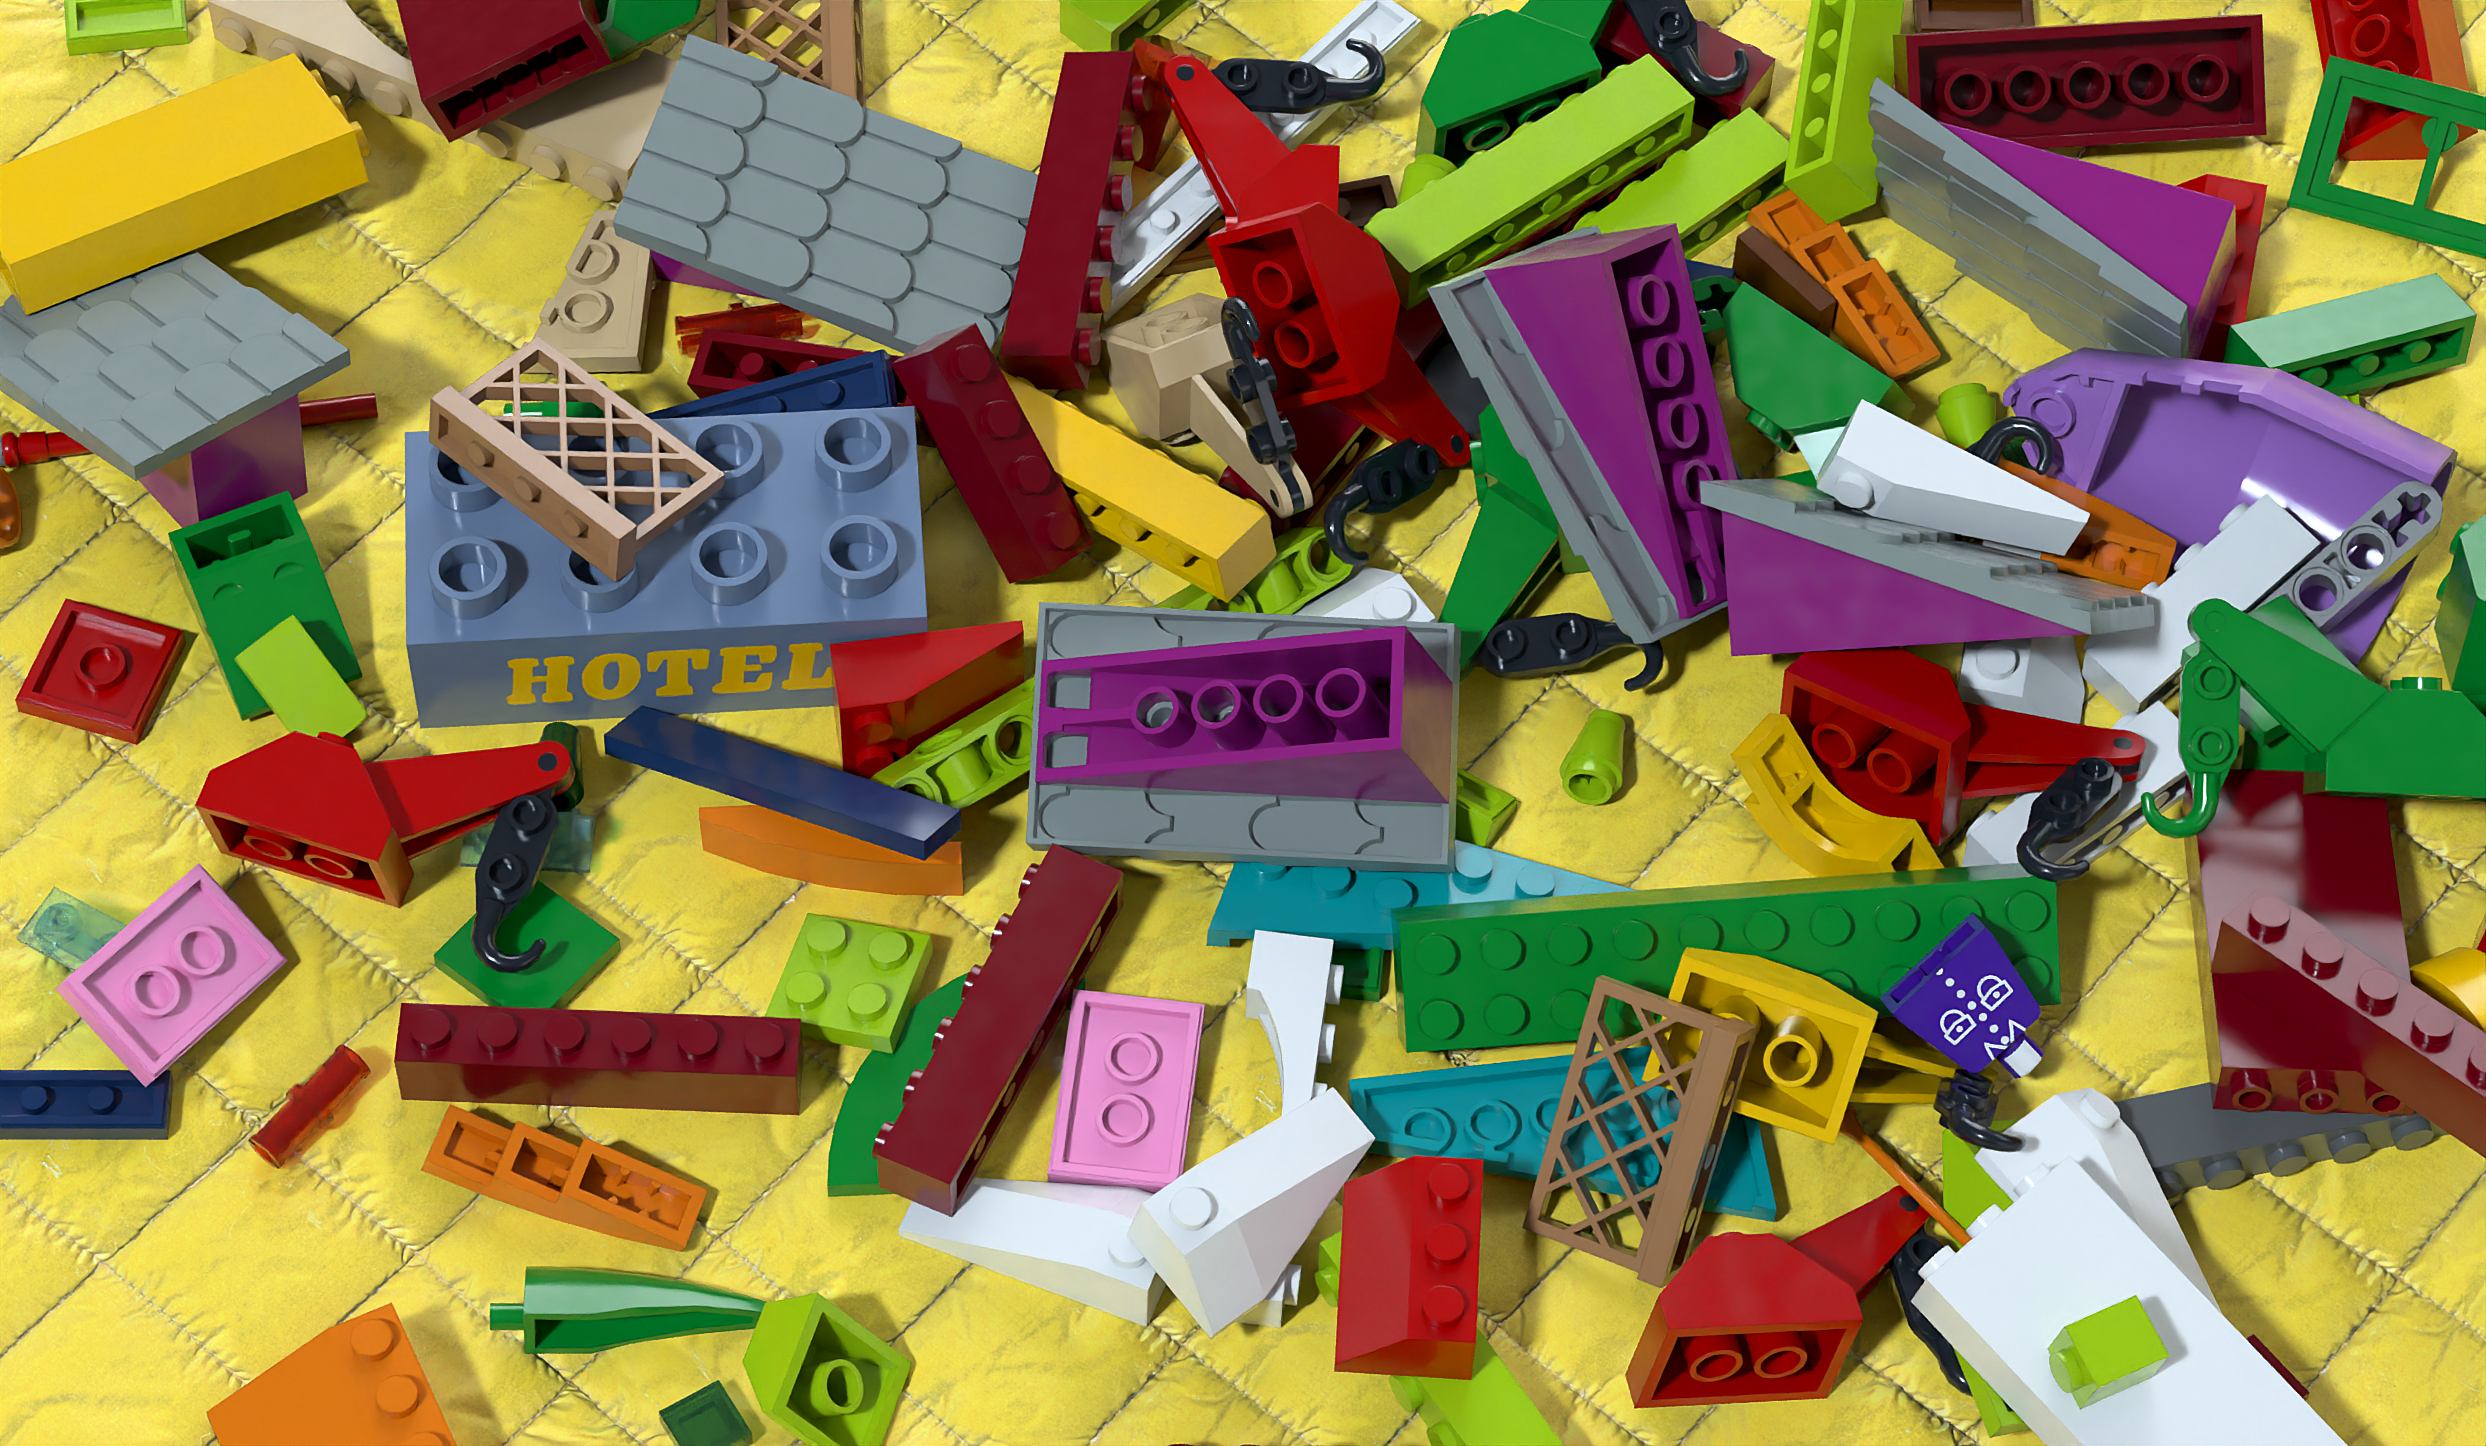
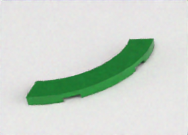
(878, 1093)

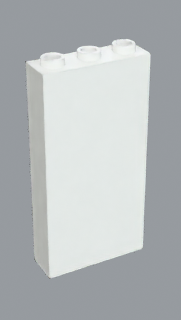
(2067, 1256)

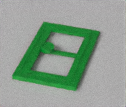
(2440, 133)

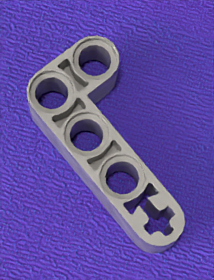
(2354, 585)

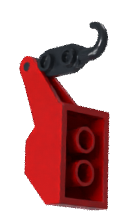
(1238, 154)
(1330, 337)
(1910, 748)
(355, 825)
(1779, 1316)

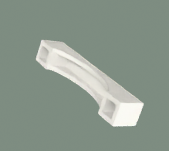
(1289, 994)

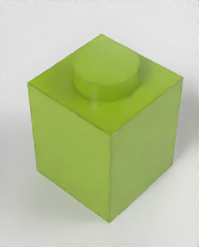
(2106, 1352)

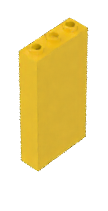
(173, 180)

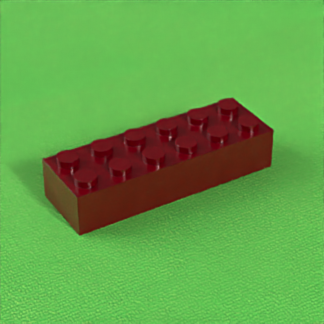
(2092, 80)

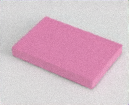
(171, 975)
(1126, 1091)

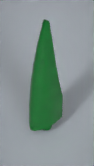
(604, 1309)

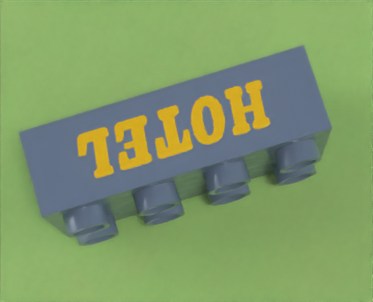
(721, 609)

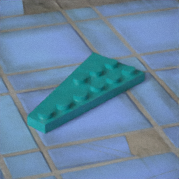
(1357, 904)
(1508, 1114)

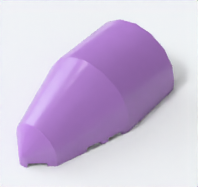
(2200, 437)

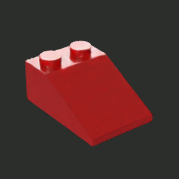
(915, 685)

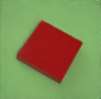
(101, 671)

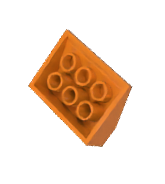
(339, 1389)

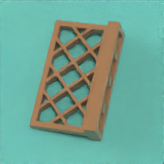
(839, 39)
(539, 479)
(1693, 1146)

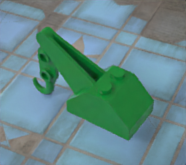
(2355, 732)

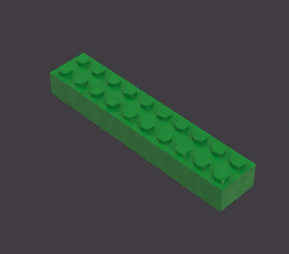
(1531, 963)

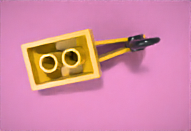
(1813, 1049)

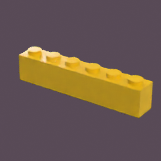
(1149, 500)

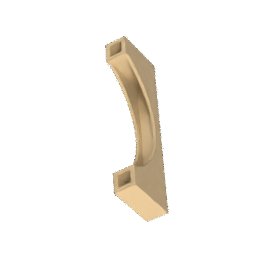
(575, 134)

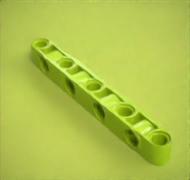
(966, 758)

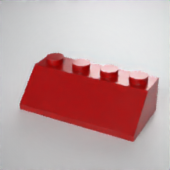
(2400, 37)

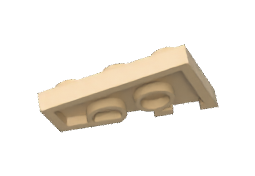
(601, 303)

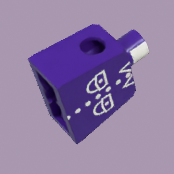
(1969, 1002)

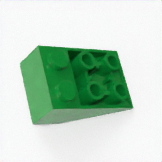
(246, 578)

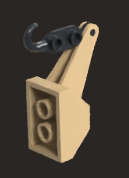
(1196, 374)

